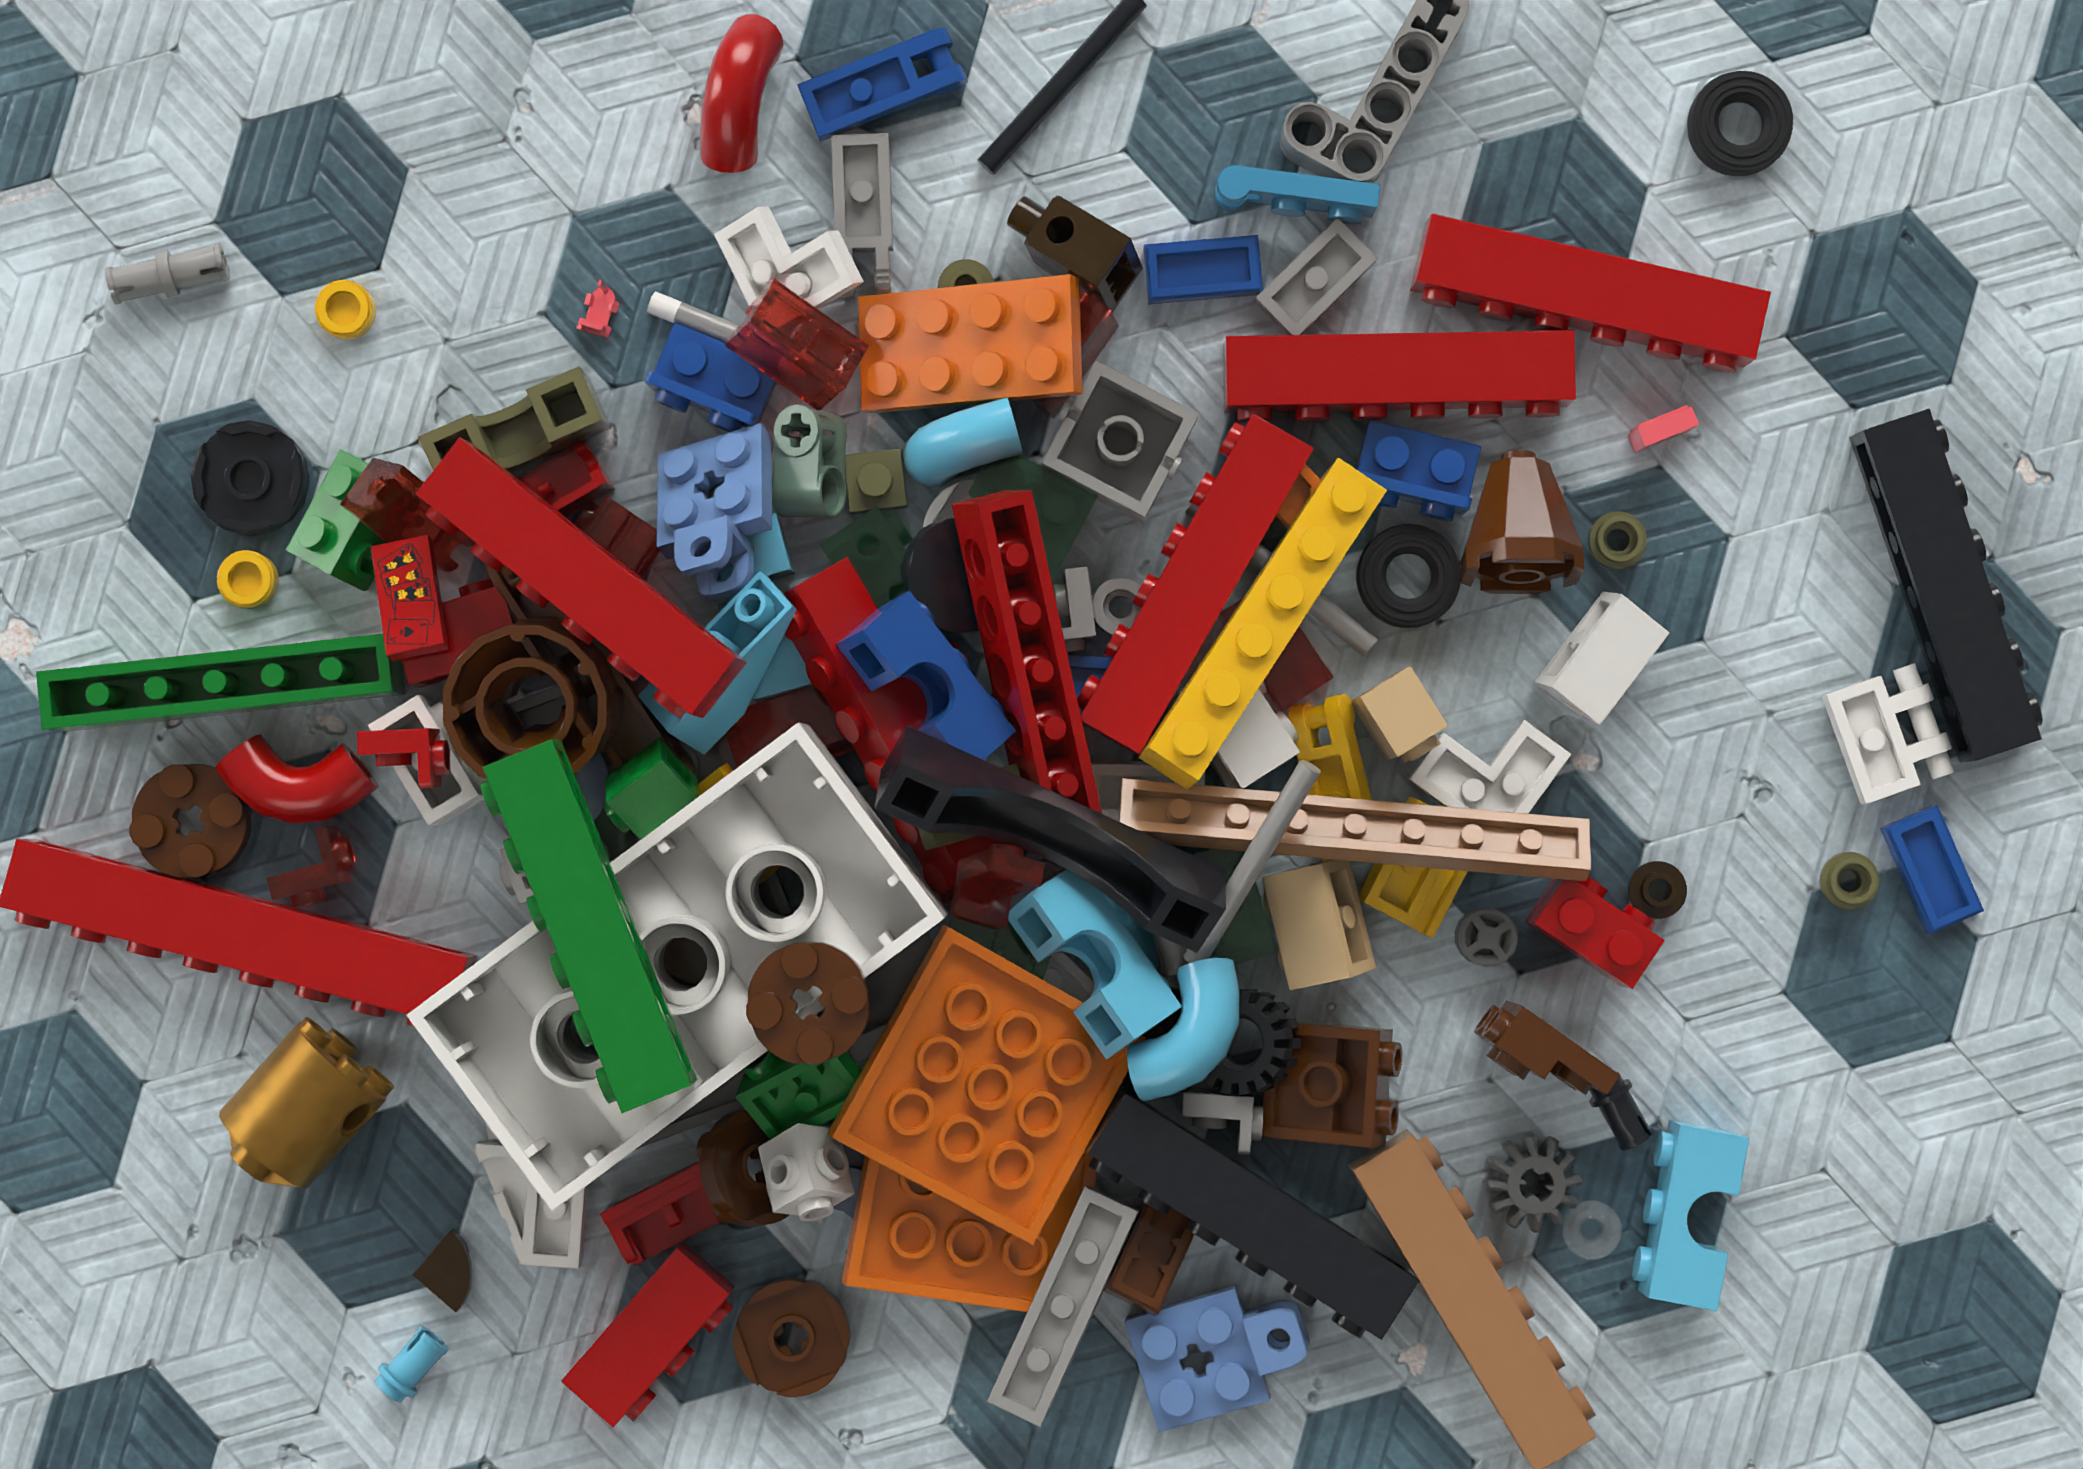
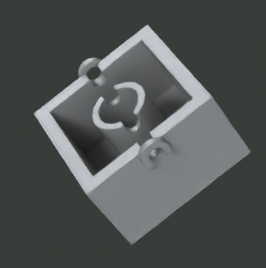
(1120, 440)

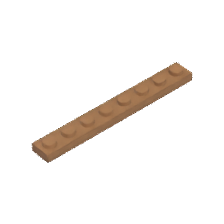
(1363, 830)

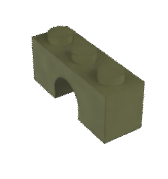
(539, 425)

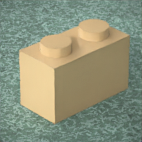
(1400, 716)
(1318, 923)

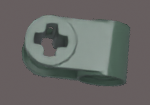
(809, 467)

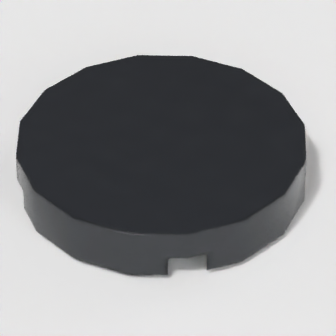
(250, 478)
(938, 577)

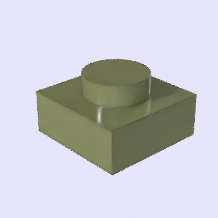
(875, 481)

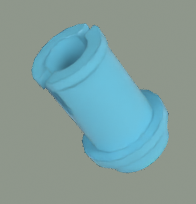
(411, 1365)

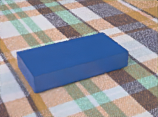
(1203, 269)
(1931, 869)

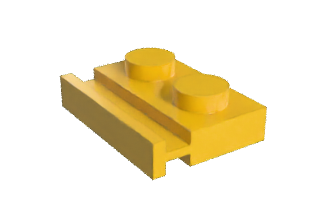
(1412, 893)

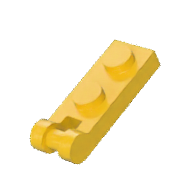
(1341, 760)

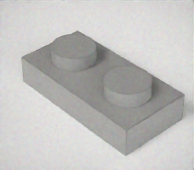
(1316, 279)

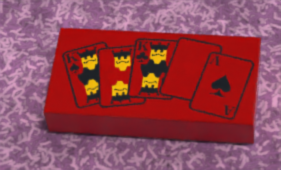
(409, 598)

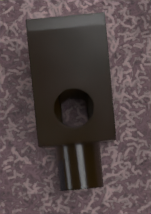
(1076, 243)

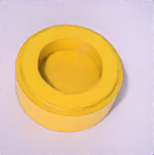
(345, 309)
(247, 579)

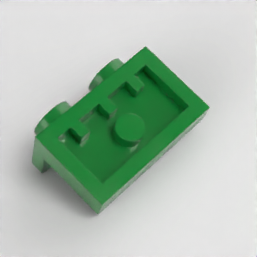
(792, 1093)

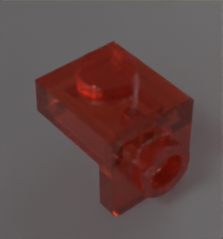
(988, 882)
(308, 883)

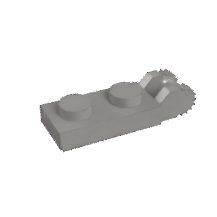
(864, 199)

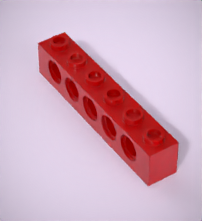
(1025, 642)

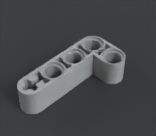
(1390, 84)

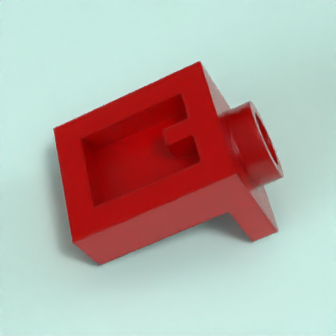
(397, 746)

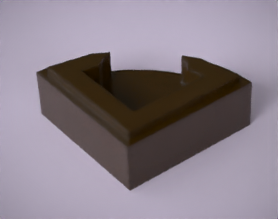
(448, 1271)

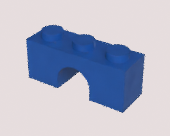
(907, 643)

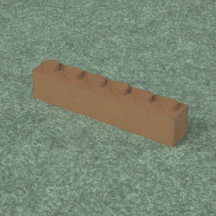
(1472, 1299)

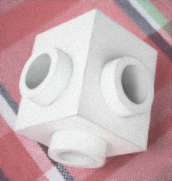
(805, 1172)

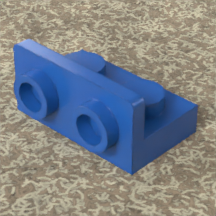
(711, 378)
(1419, 469)

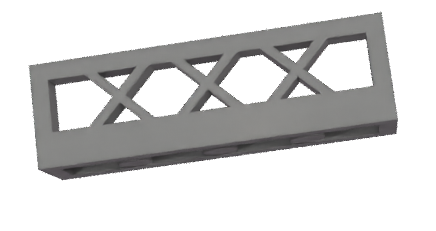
(1063, 1305)

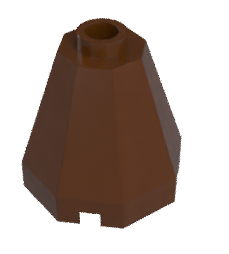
(1521, 530)

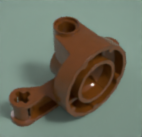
(599, 705)

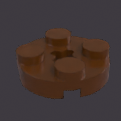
(157, 826)
(773, 1008)
(725, 1173)
(777, 1366)

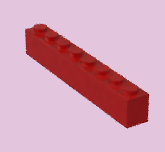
(225, 929)

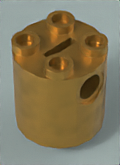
(302, 1106)

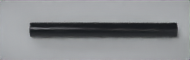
(1060, 84)

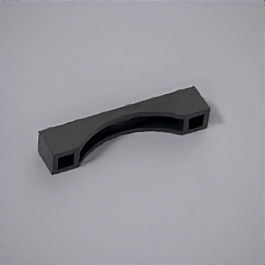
(960, 793)

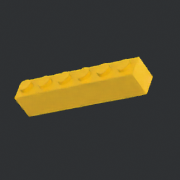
(1262, 624)

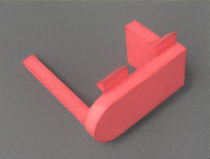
(601, 306)

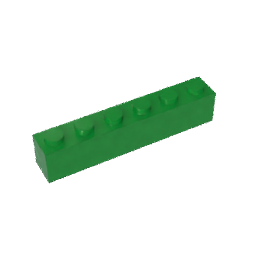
(217, 683)
(588, 924)

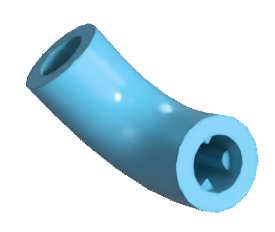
(961, 443)
(1197, 1039)

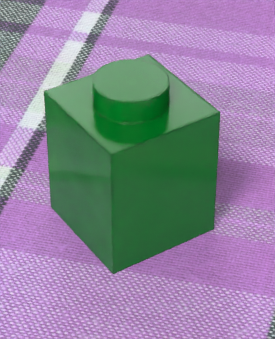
(649, 790)

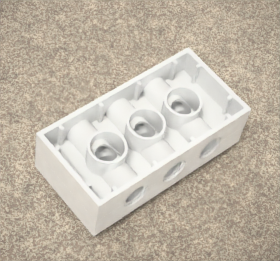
(694, 877)

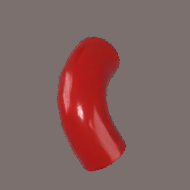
(736, 93)
(294, 792)

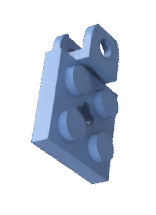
(713, 532)
(1240, 1349)

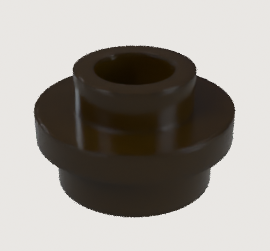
(1639, 889)

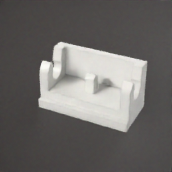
(1602, 657)

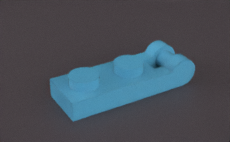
(1295, 192)

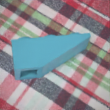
(751, 628)

